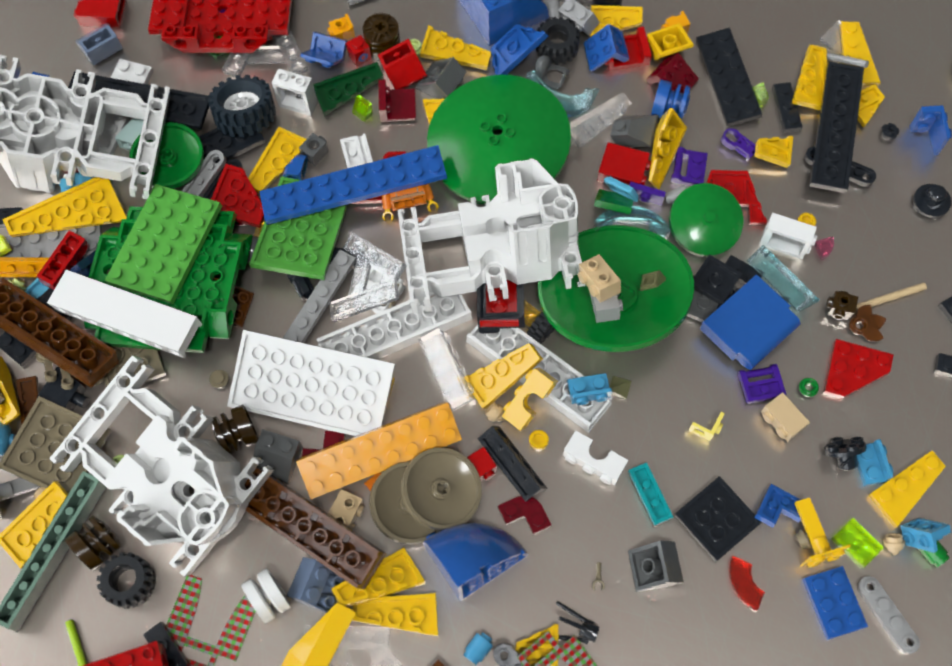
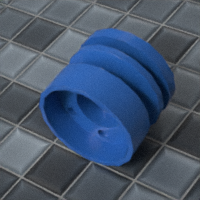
(666, 99)

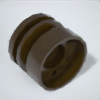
(380, 33)
(235, 429)
(90, 545)

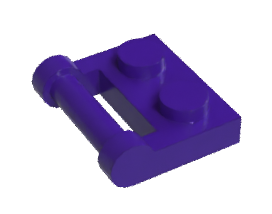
(695, 167)
(762, 389)

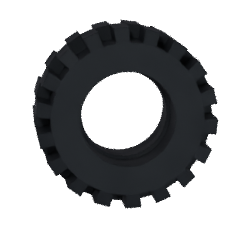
(561, 30)
(112, 572)

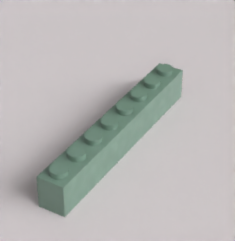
(49, 551)

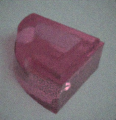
(824, 247)

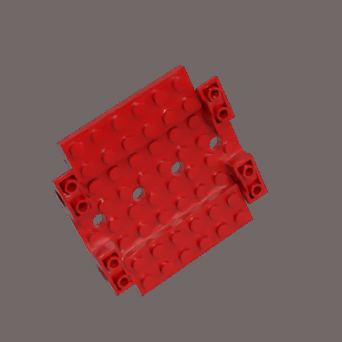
(196, 24)

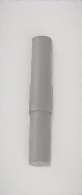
(847, 60)

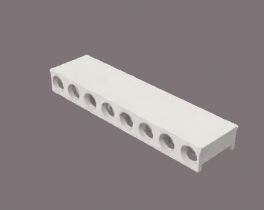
(124, 313)
(398, 329)
(507, 340)

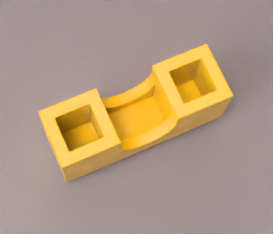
(518, 411)

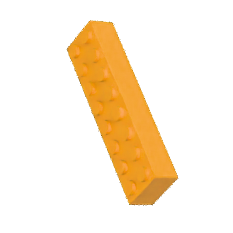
(378, 449)

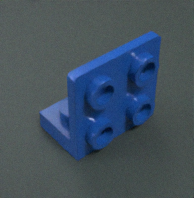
(605, 45)
(935, 121)

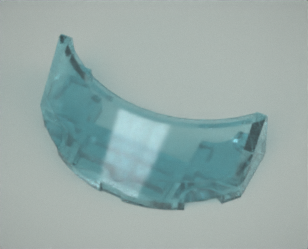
(573, 104)
(637, 216)
(782, 279)

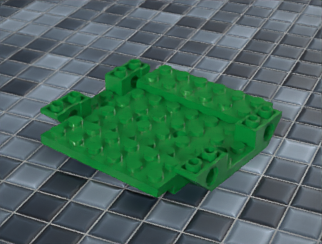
(199, 295)

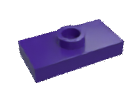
(648, 194)

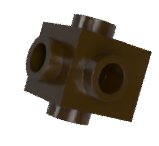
(842, 305)

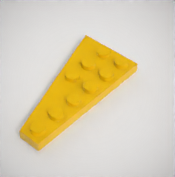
(78, 207)

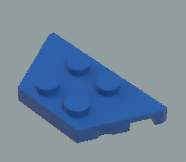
(515, 47)

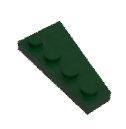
(344, 87)

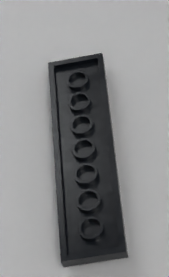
(183, 107)
(837, 127)

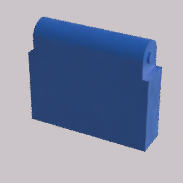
(751, 323)

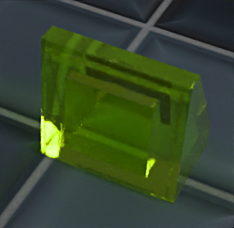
(761, 93)
(362, 108)

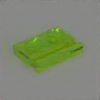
(863, 545)

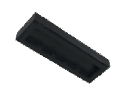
(162, 635)

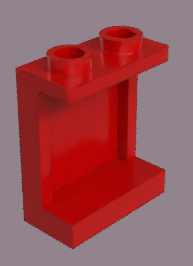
(638, 52)
(624, 164)

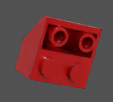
(402, 65)

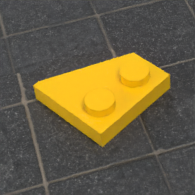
(869, 102)
(775, 150)
(543, 650)

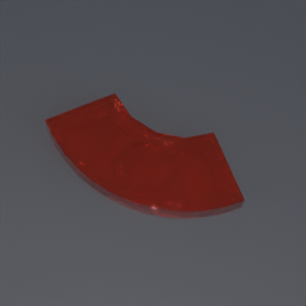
(743, 584)

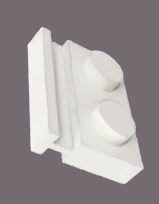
(356, 151)

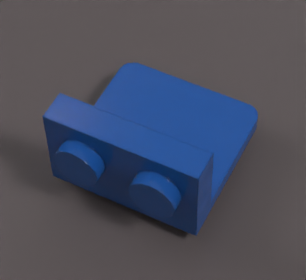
(325, 50)

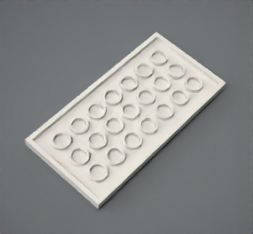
(310, 384)

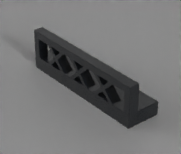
(512, 463)

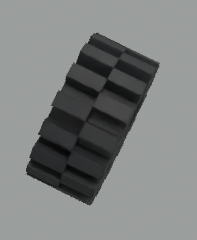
(540, 328)

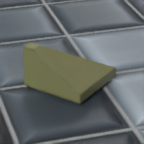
(652, 280)
(620, 387)

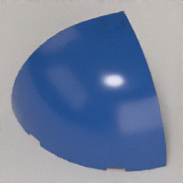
(497, 17)
(473, 555)

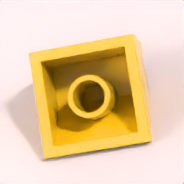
(668, 41)

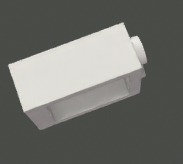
(295, 93)
(788, 236)

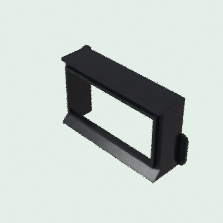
(482, 315)

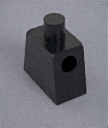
(66, 398)

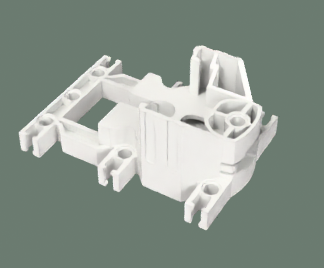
(55, 130)
(516, 237)
(164, 470)

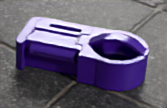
(742, 145)

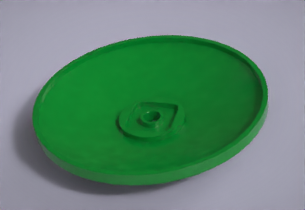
(464, 125)
(646, 314)

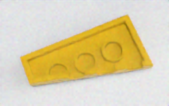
(441, 46)
(855, 46)
(811, 78)
(277, 154)
(502, 374)
(904, 490)
(393, 575)
(404, 612)

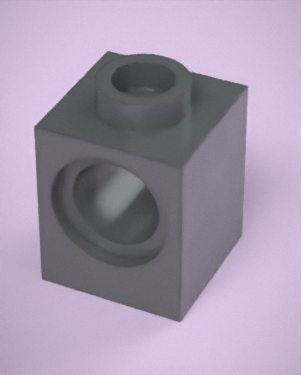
(314, 155)

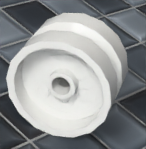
(268, 594)

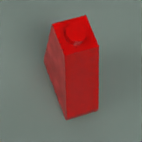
(99, 12)

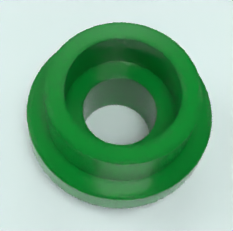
(808, 382)

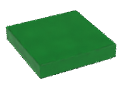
(613, 201)

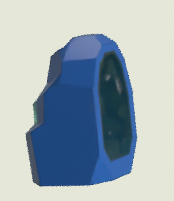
(296, 167)

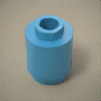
(478, 648)

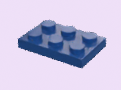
(835, 603)

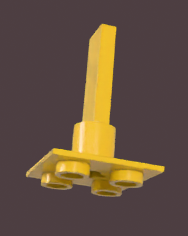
(816, 535)

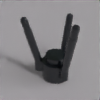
(587, 629)

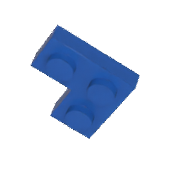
(777, 502)

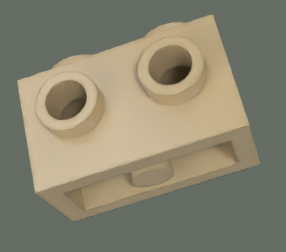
(599, 278)
(784, 417)
(347, 508)

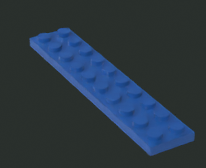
(352, 185)

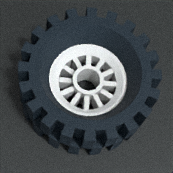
(242, 105)

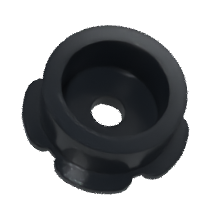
(889, 135)

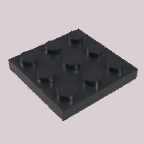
(717, 519)

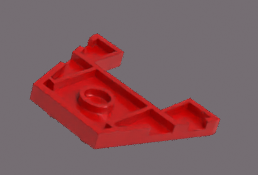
(742, 188)

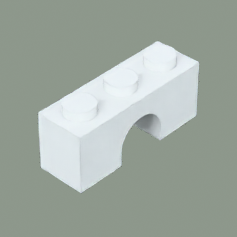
(607, 469)

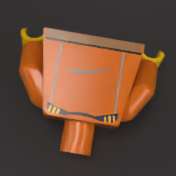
(408, 198)

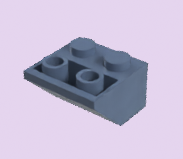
(99, 44)
(314, 584)

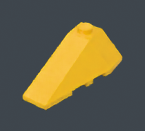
(665, 145)
(9, 407)
(322, 640)

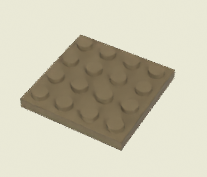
(37, 441)

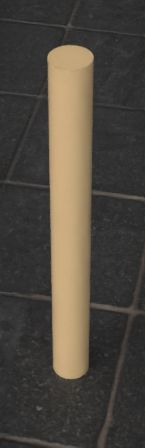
(894, 295)

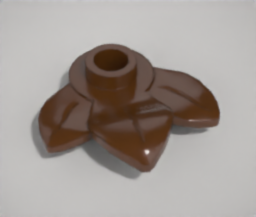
(869, 324)

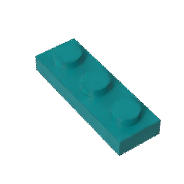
(650, 494)

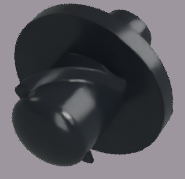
(931, 201)
(846, 451)

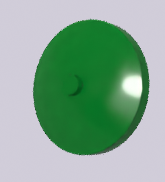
(178, 156)
(706, 219)

